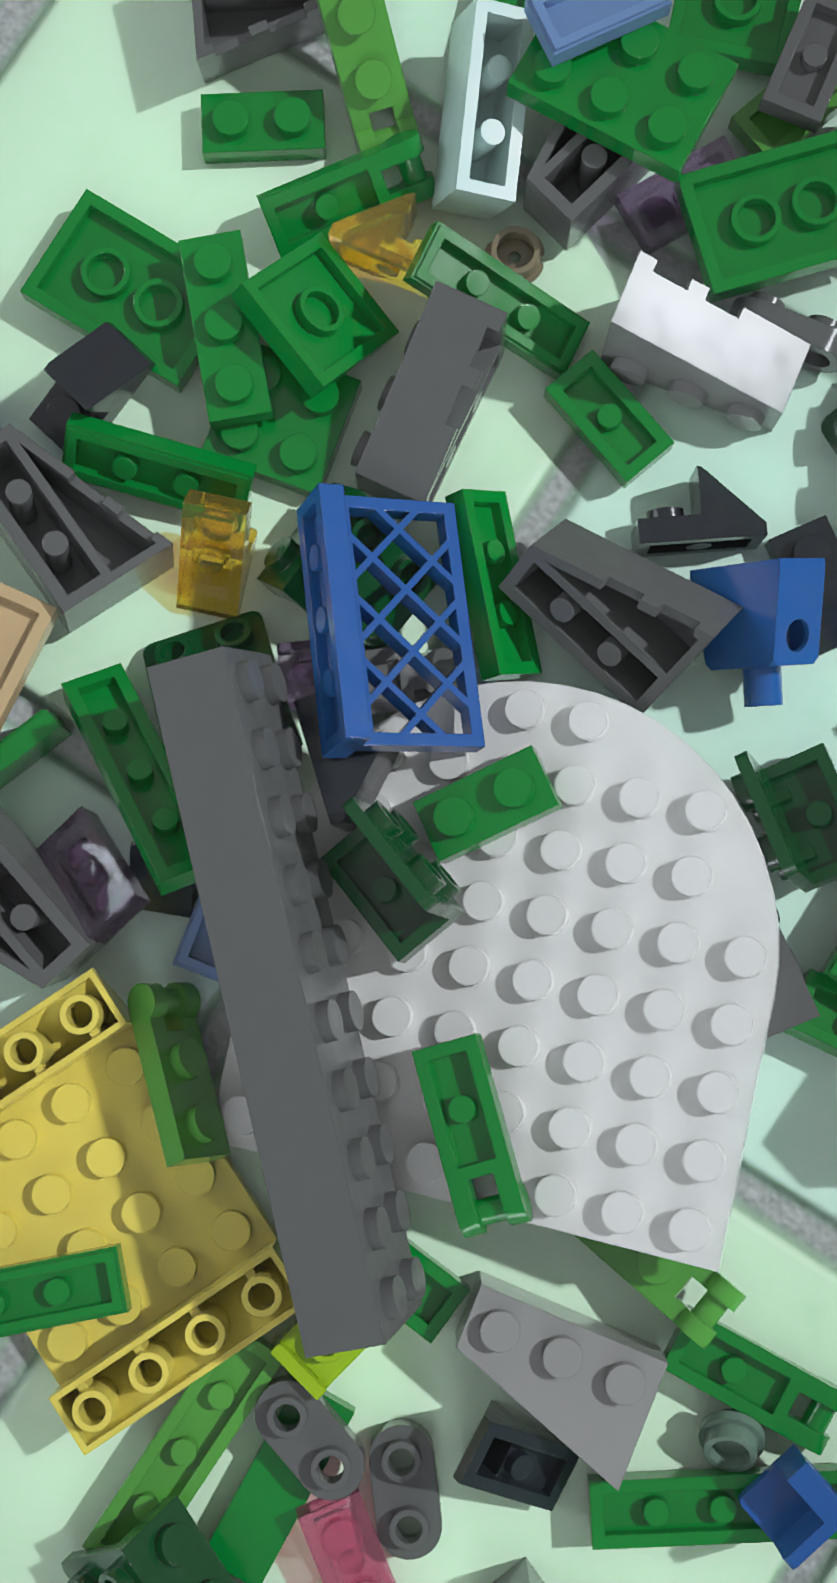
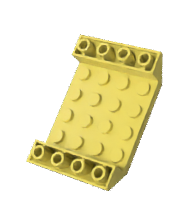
(92, 1173)

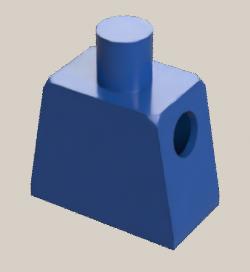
(774, 626)

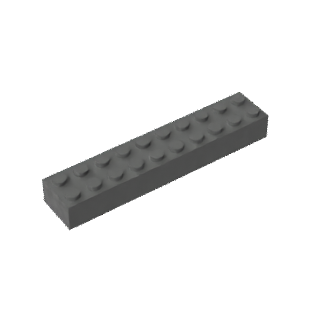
(288, 998)

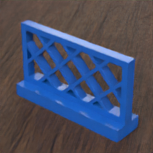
(336, 625)

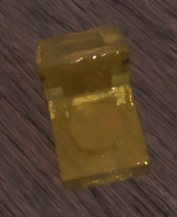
(377, 240)
(214, 554)

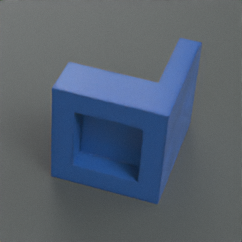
(792, 1506)

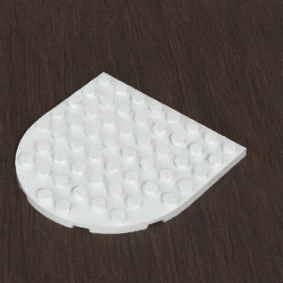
(601, 957)

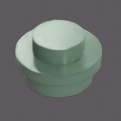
(731, 1440)

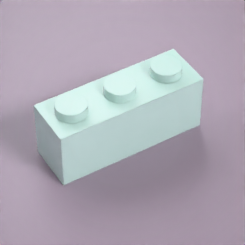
(479, 122)

